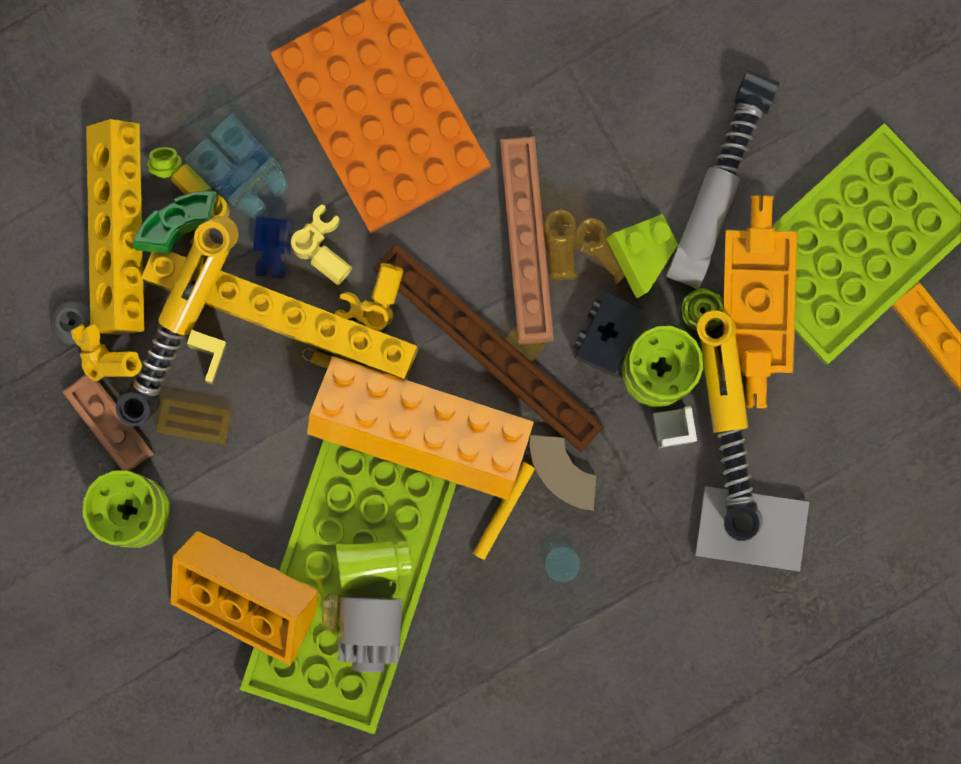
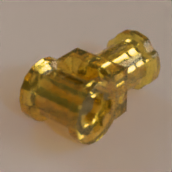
(561, 247)
(598, 251)

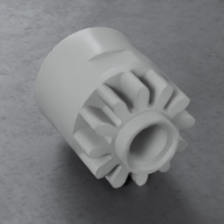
(369, 632)

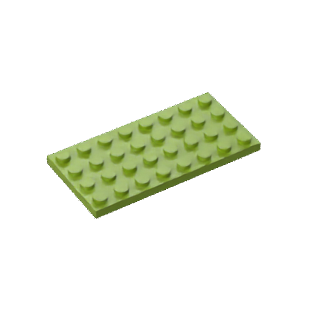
(351, 502)

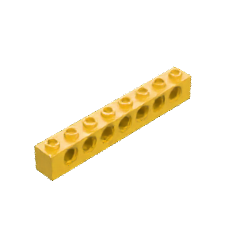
(292, 318)

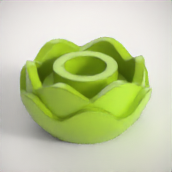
(697, 299)

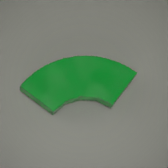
(168, 225)

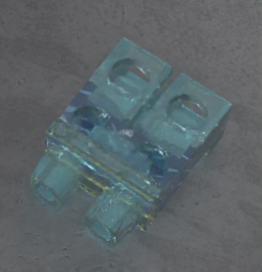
(244, 177)

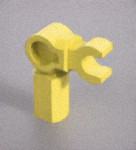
(306, 245)

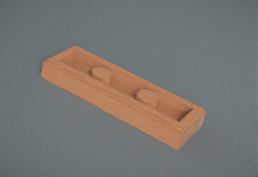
(99, 413)

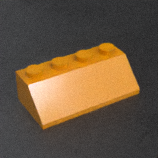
(242, 596)

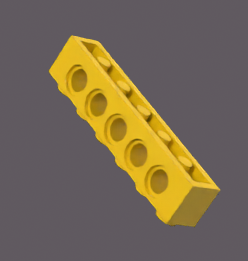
(112, 226)

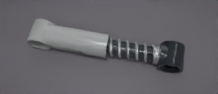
(721, 183)

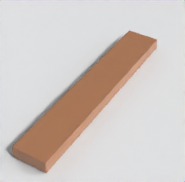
(526, 240)

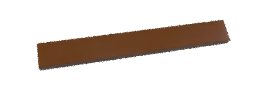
(492, 351)

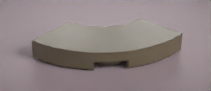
(560, 473)

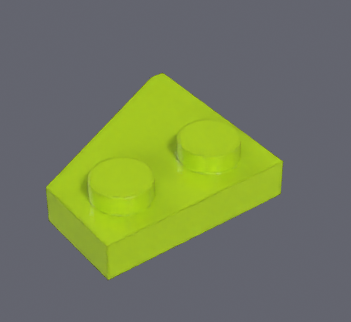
(643, 252)

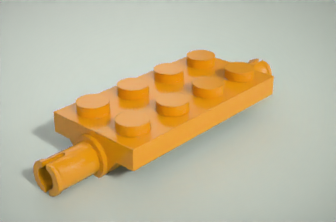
(761, 298)

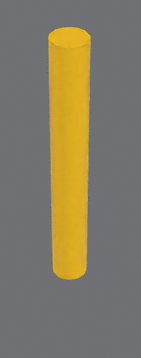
(503, 512)

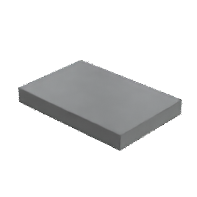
(775, 546)

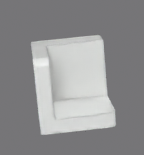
(674, 427)

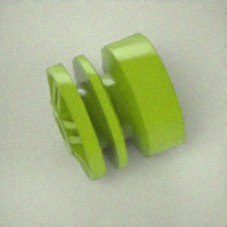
(678, 356)
(107, 503)

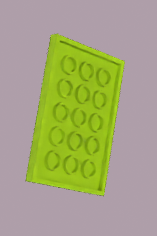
(866, 240)

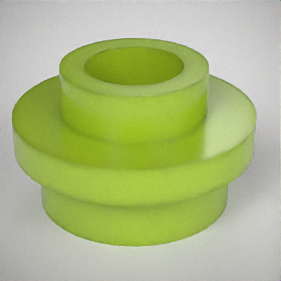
(164, 162)

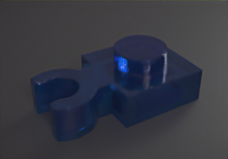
(272, 239)

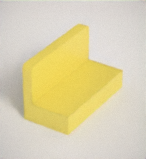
(210, 346)

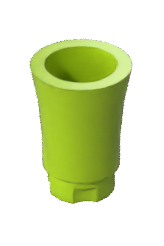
(372, 563)

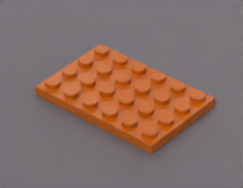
(380, 111)

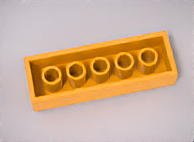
(419, 427)

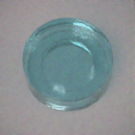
(562, 564)

